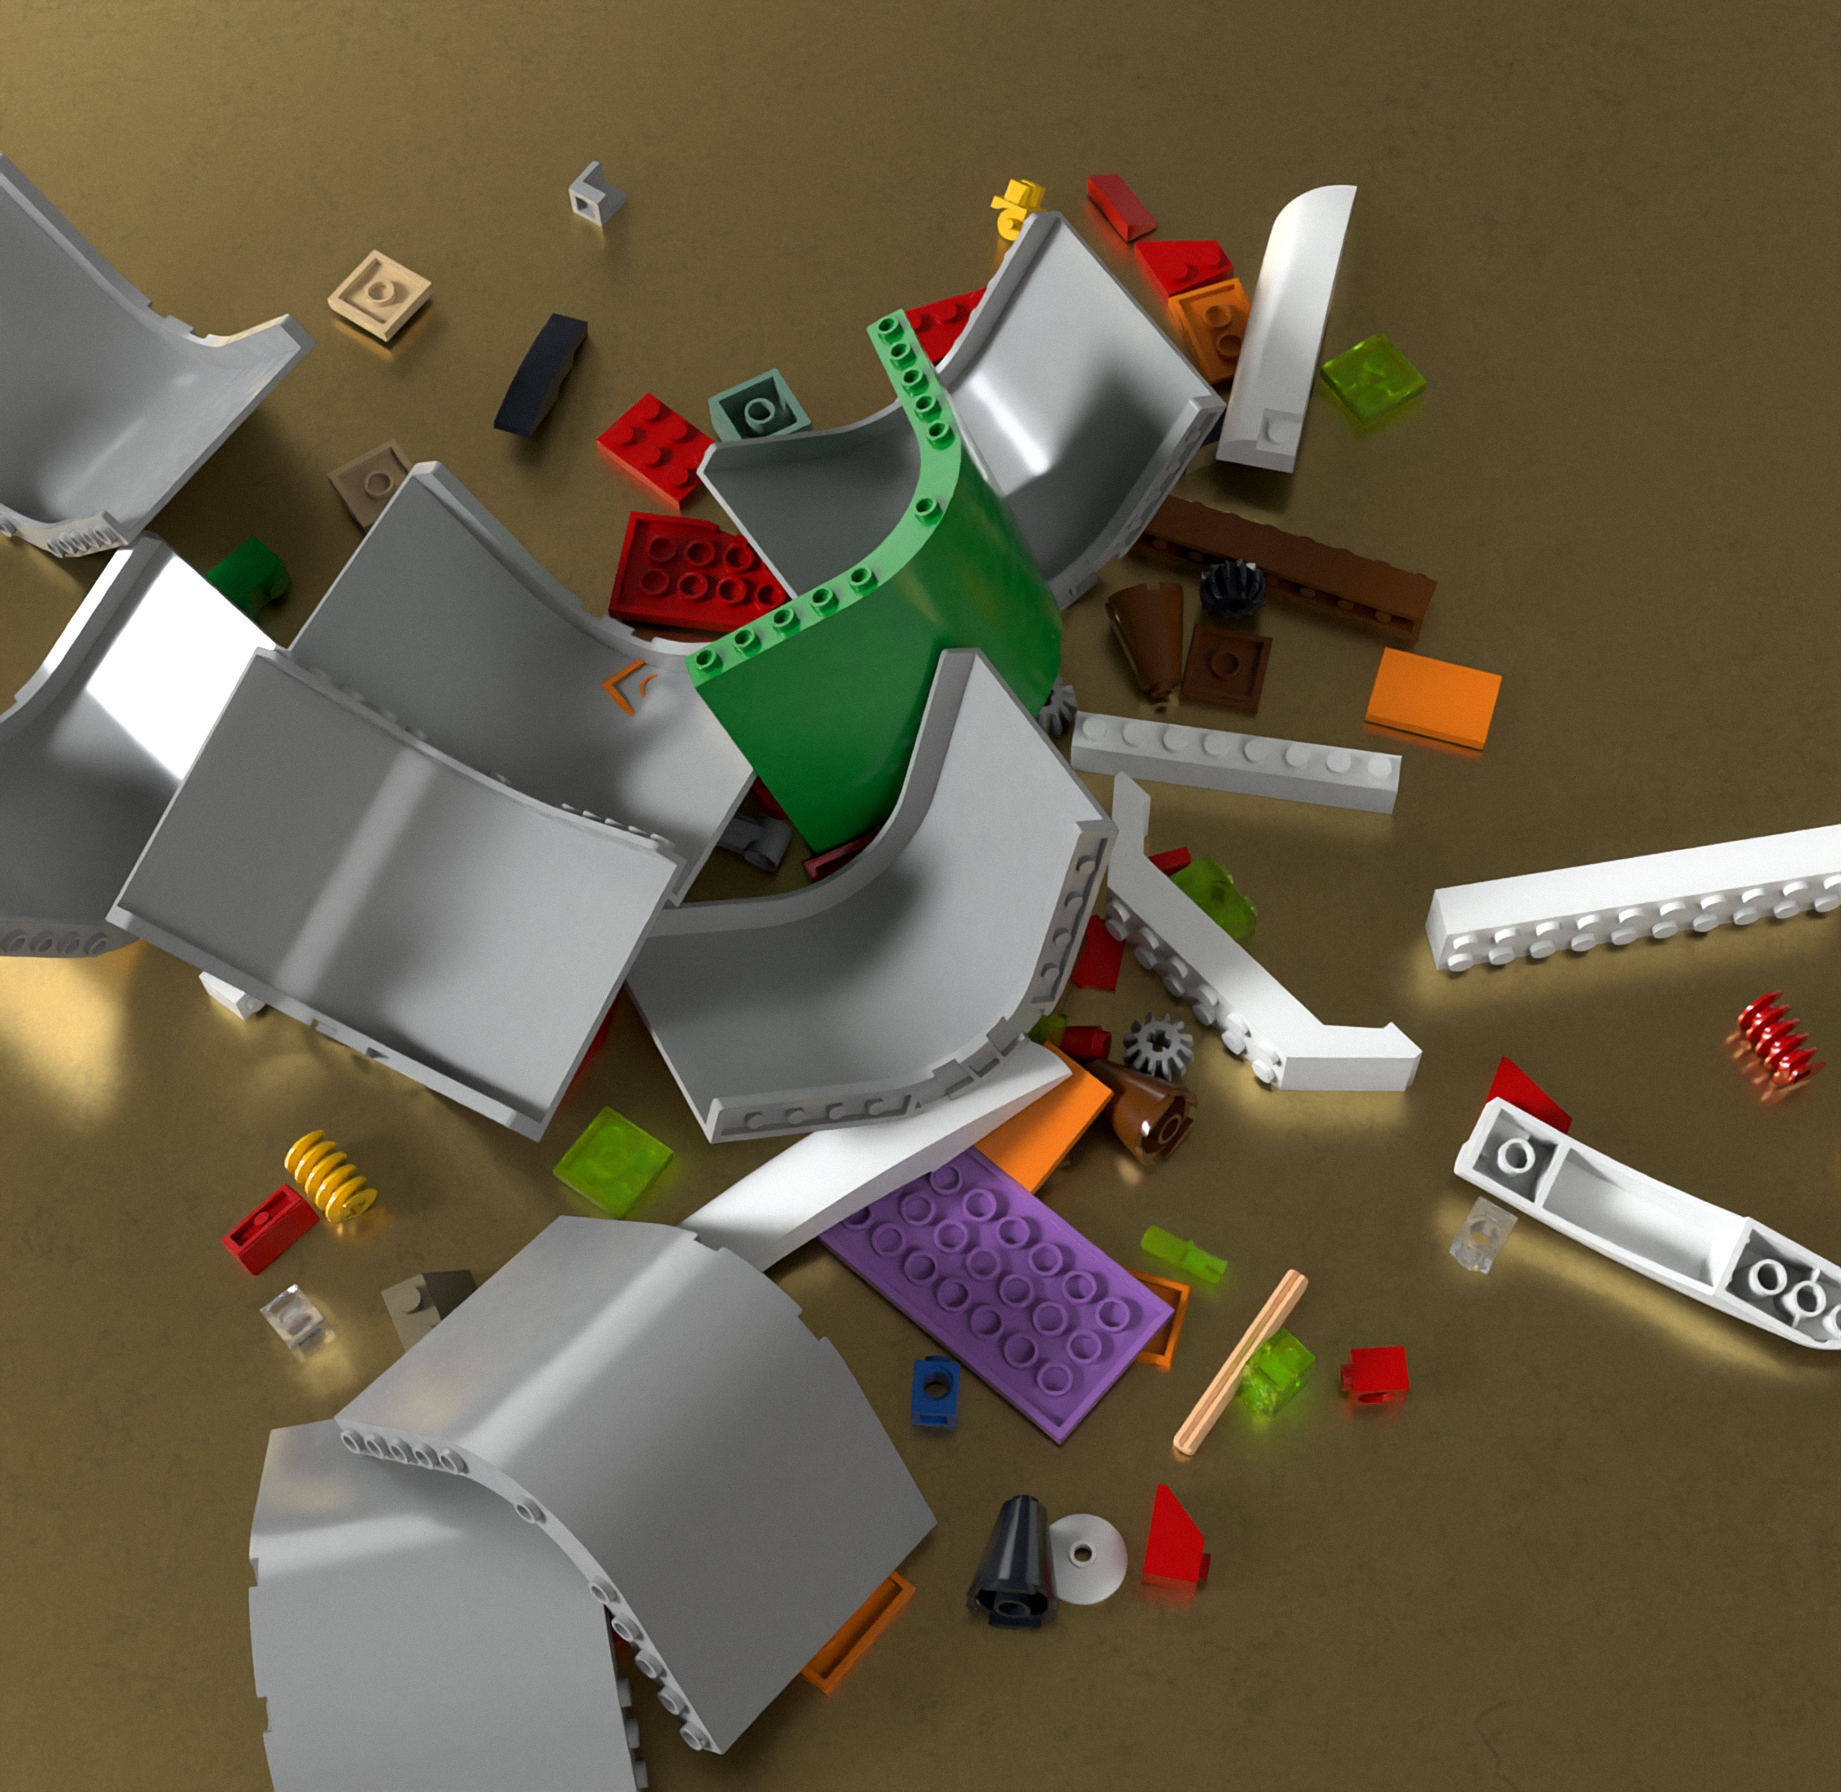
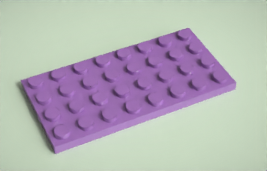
(1004, 1287)

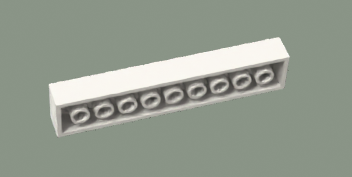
(1635, 898)

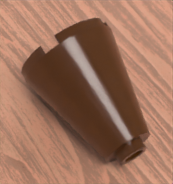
(1151, 633)
(1145, 1110)

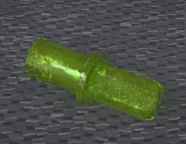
(1183, 1254)

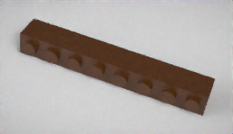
(1293, 565)

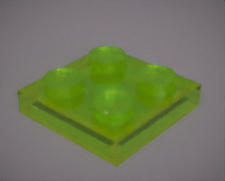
(1373, 378)
(613, 1163)

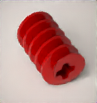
(1777, 1042)

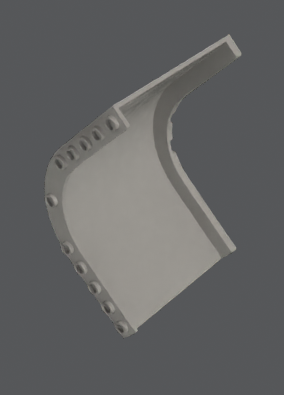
(102, 393)
(1065, 396)
(507, 670)
(107, 742)
(396, 894)
(909, 960)
(672, 1445)
(424, 1635)

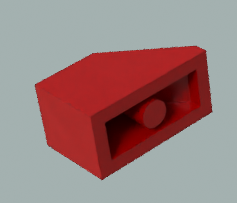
(1174, 1547)

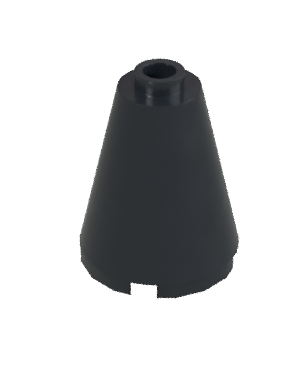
(1016, 1569)

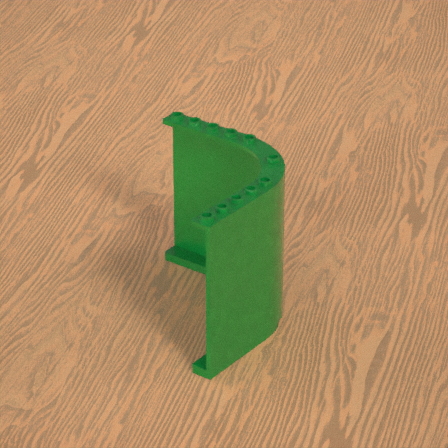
(840, 677)

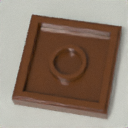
(1225, 667)

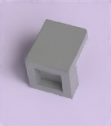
(594, 197)

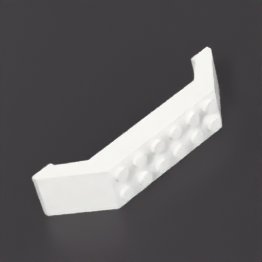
(1232, 987)

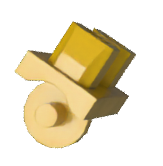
(1019, 202)

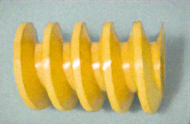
(327, 1179)

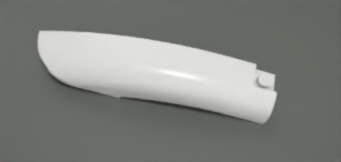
(1286, 330)
(852, 1167)
(1655, 1227)

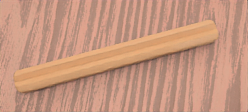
(1229, 1377)

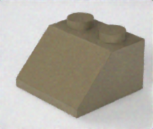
(425, 1301)

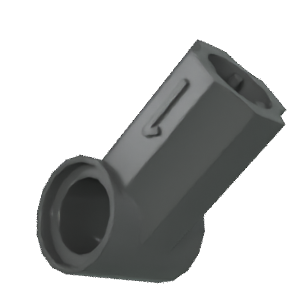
(759, 841)

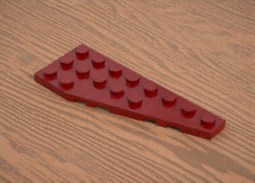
(691, 576)

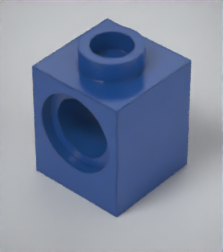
(935, 1410)

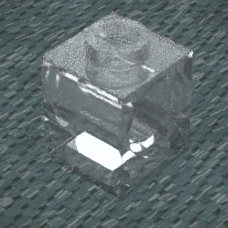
(1486, 1219)

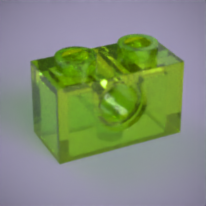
(1209, 881)
(1275, 1374)

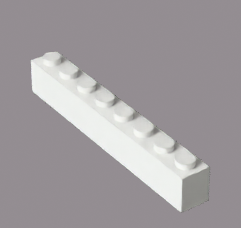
(1235, 762)

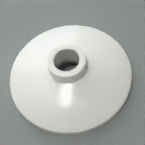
(1099, 1576)

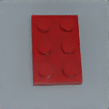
(658, 449)

